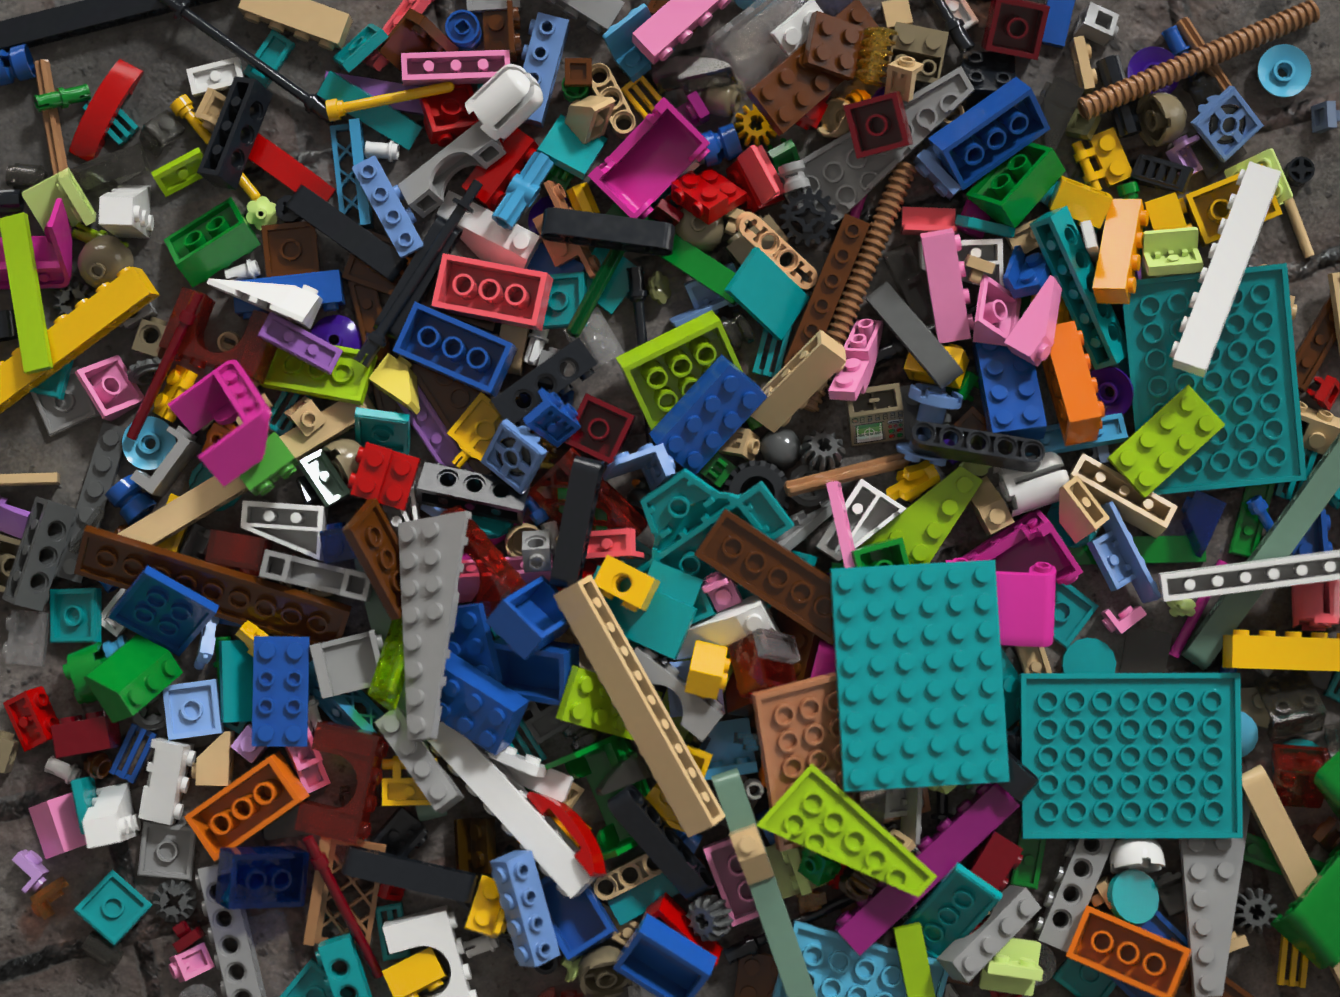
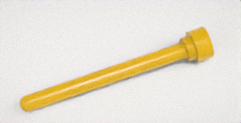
(183, 107)
(338, 109)

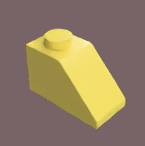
(397, 381)

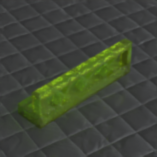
(390, 670)

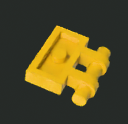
(1109, 156)
(177, 382)
(399, 790)

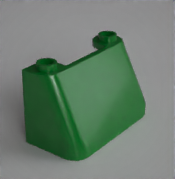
(1314, 918)

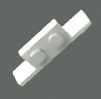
(533, 774)

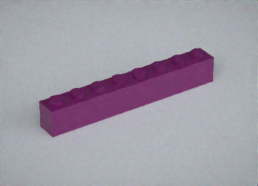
(939, 853)

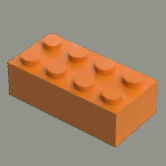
(1072, 386)
(247, 805)
(1129, 953)

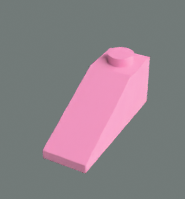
(1036, 328)

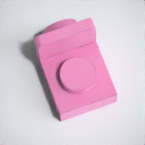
(721, 591)
(1128, 618)
(190, 963)

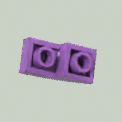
(12, 519)

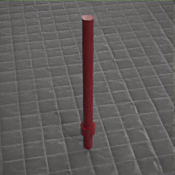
(186, 318)
(320, 862)

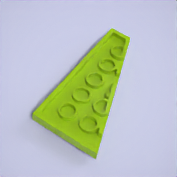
(930, 517)
(832, 824)

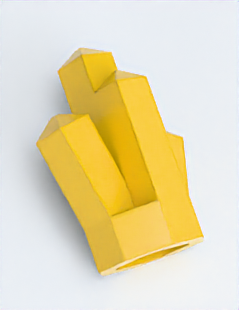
(914, 481)

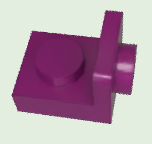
(694, 110)

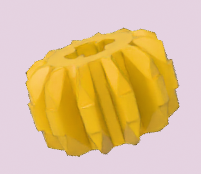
(744, 127)

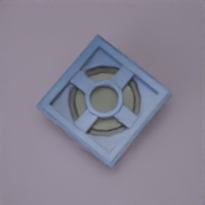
(1226, 123)
(515, 455)

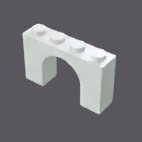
(435, 930)

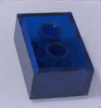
(262, 877)

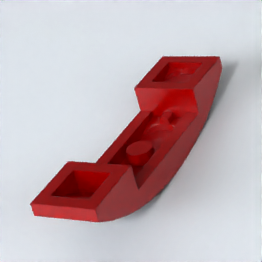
(103, 109)
(287, 169)
(590, 854)

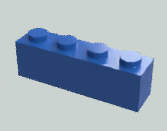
(328, 283)

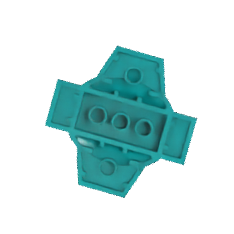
(686, 510)

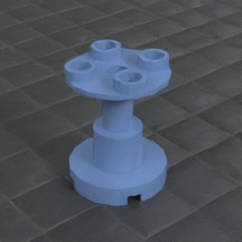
(931, 409)

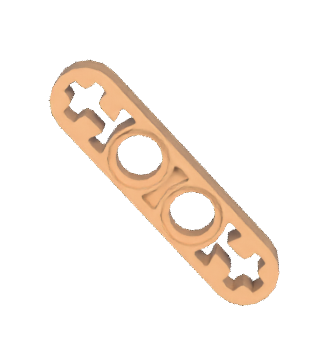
(777, 249)

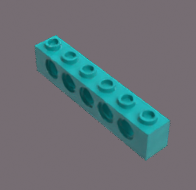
(1075, 274)
(342, 949)

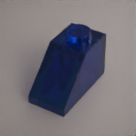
(1201, 519)

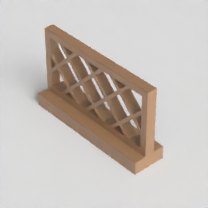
(320, 896)

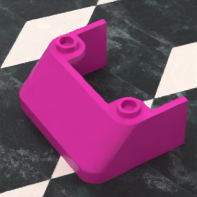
(51, 252)
(224, 397)

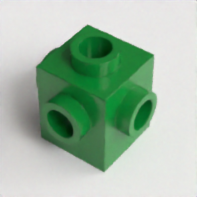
(818, 867)

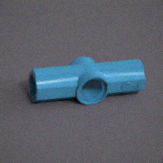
(522, 190)

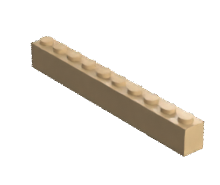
(639, 706)

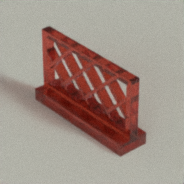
(618, 510)

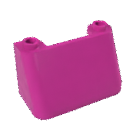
(650, 160)
(1026, 543)
(1026, 605)

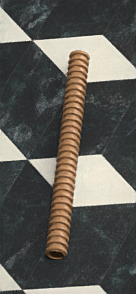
(1198, 59)
(867, 261)

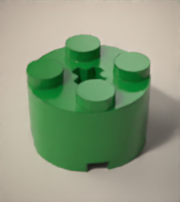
(80, 664)

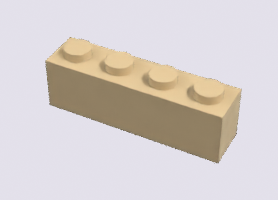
(301, 17)
(800, 380)
(1106, 485)

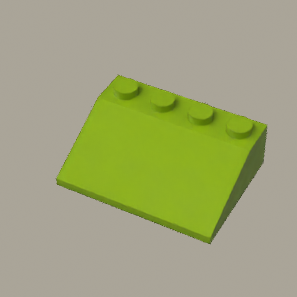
(672, 363)

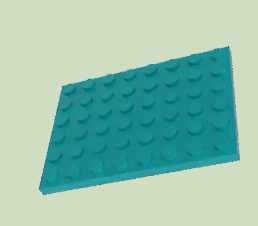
(1246, 383)
(919, 675)
(1132, 755)

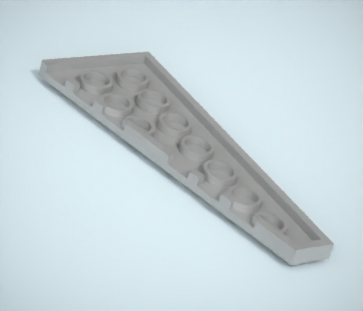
(850, 179)
(429, 598)
(1210, 892)

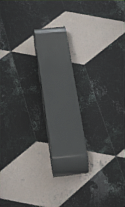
(914, 335)

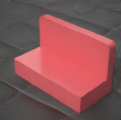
(761, 173)
(925, 219)
(615, 543)

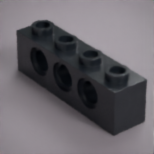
(235, 133)
(573, 353)
(481, 503)

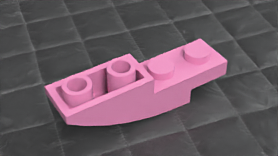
(861, 357)
(308, 765)

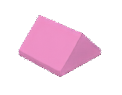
(995, 313)
(110, 388)
(57, 825)

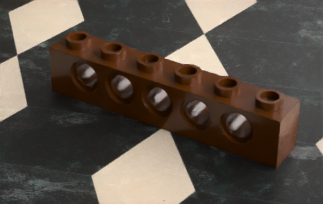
(830, 282)

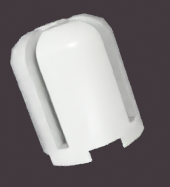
(505, 101)
(1034, 489)

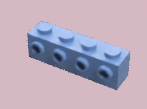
(544, 57)
(525, 908)

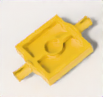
(475, 429)

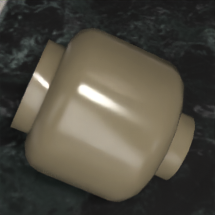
(722, 100)

